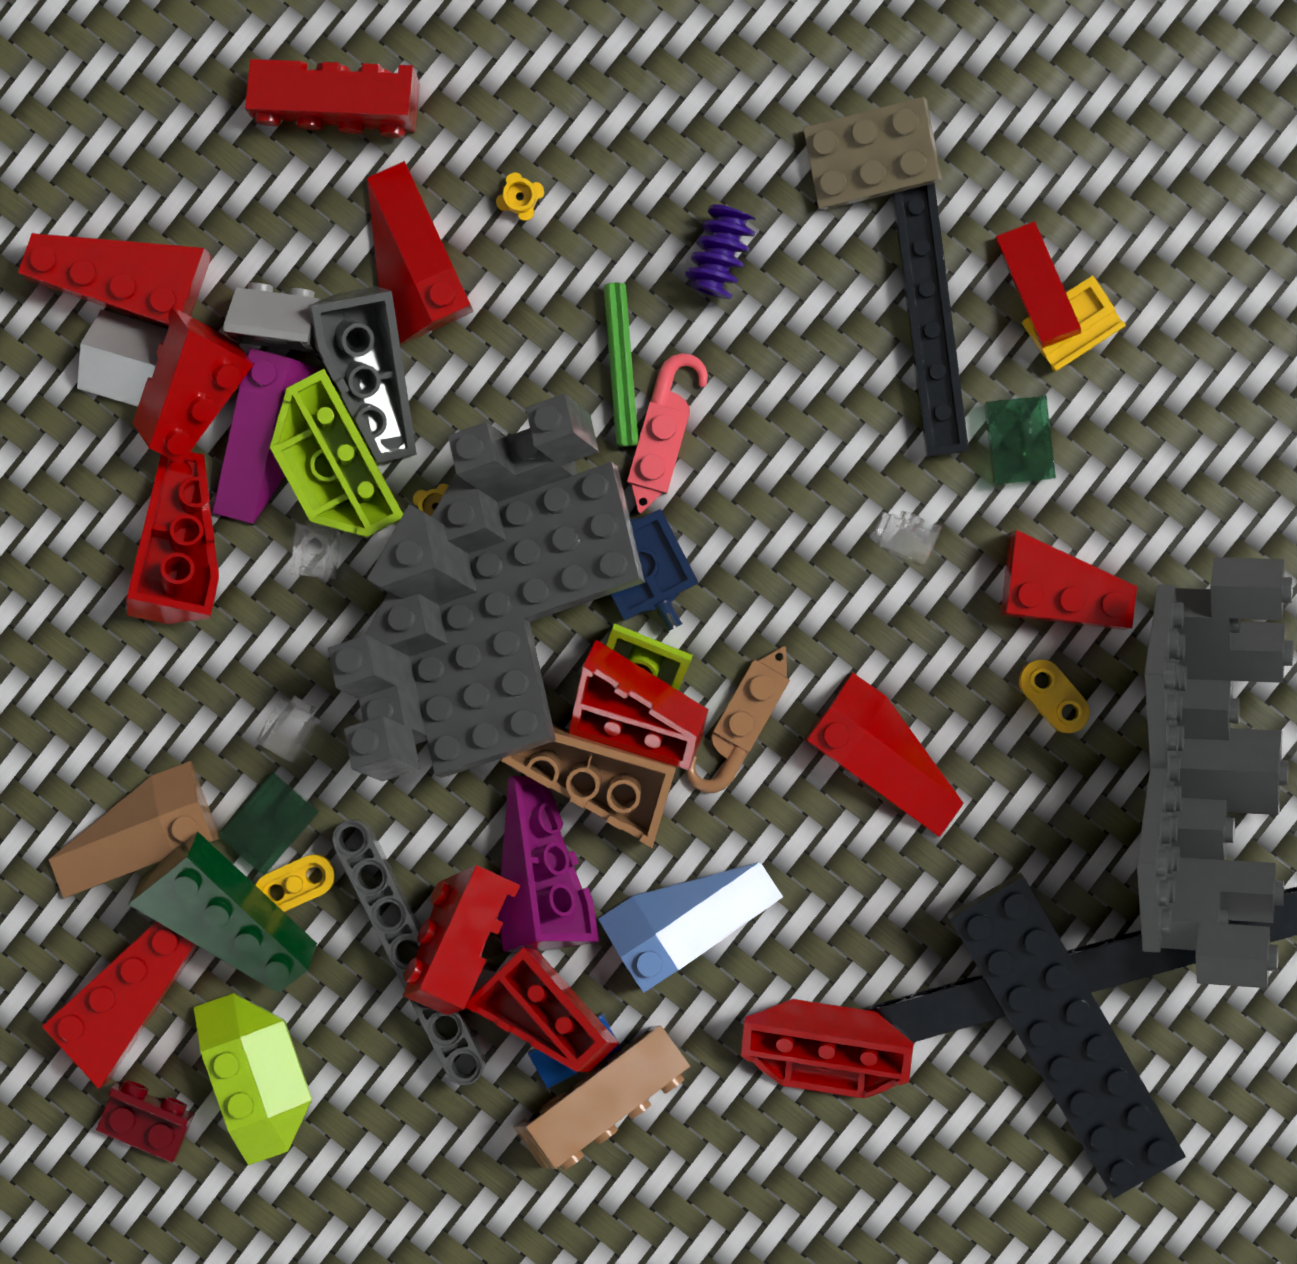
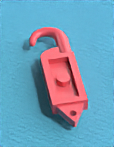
(662, 432)

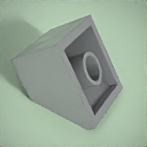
(271, 318)

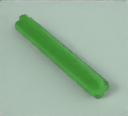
(621, 364)

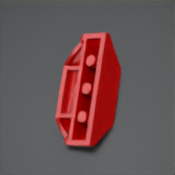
(827, 1048)

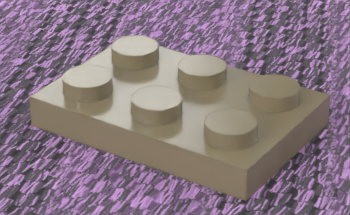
(872, 154)

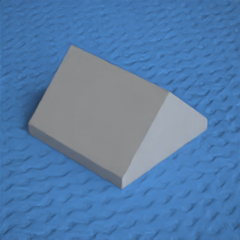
(118, 357)

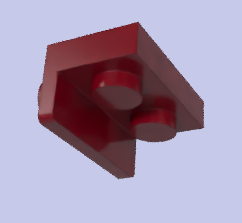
(145, 1120)

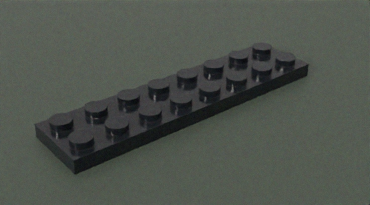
(1066, 1035)

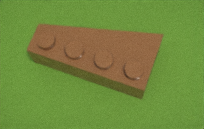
(604, 779)
(603, 1099)

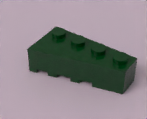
(224, 913)

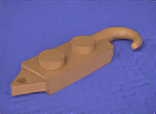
(744, 719)

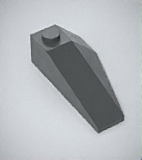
(364, 358)

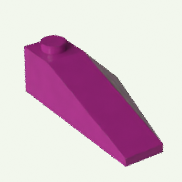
(249, 467)
(550, 903)

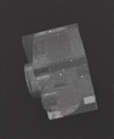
(906, 536)
(317, 565)

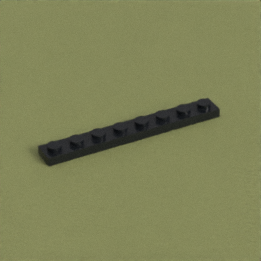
(930, 321)

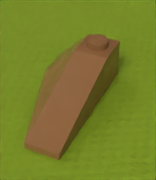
(136, 831)

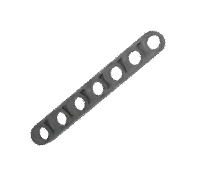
(392, 935)

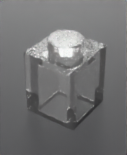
(289, 728)

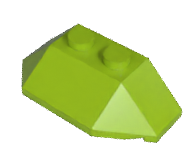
(330, 461)
(253, 1074)

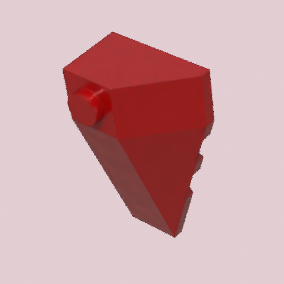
(412, 257)
(176, 555)
(878, 747)

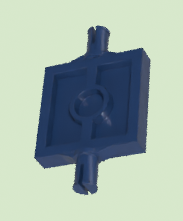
(663, 569)

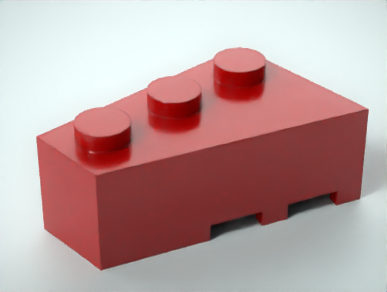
(1062, 588)
(455, 938)
(544, 1011)

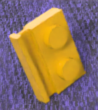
(1096, 320)

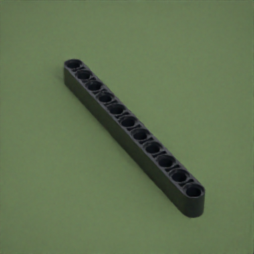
(1099, 963)

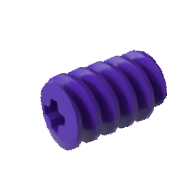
(719, 250)

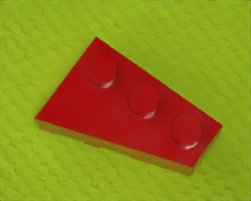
(189, 385)
(635, 710)

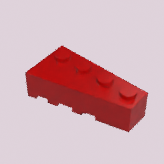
(333, 96)
(119, 274)
(116, 1005)

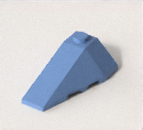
(677, 923)

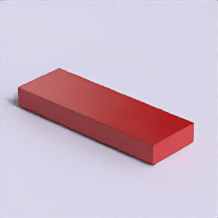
(1038, 284)

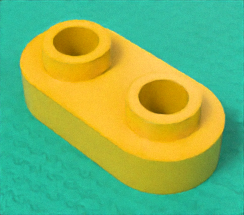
(1054, 696)
(296, 883)

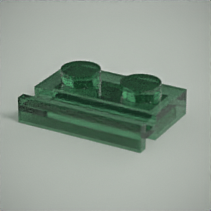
(1020, 440)
(269, 823)

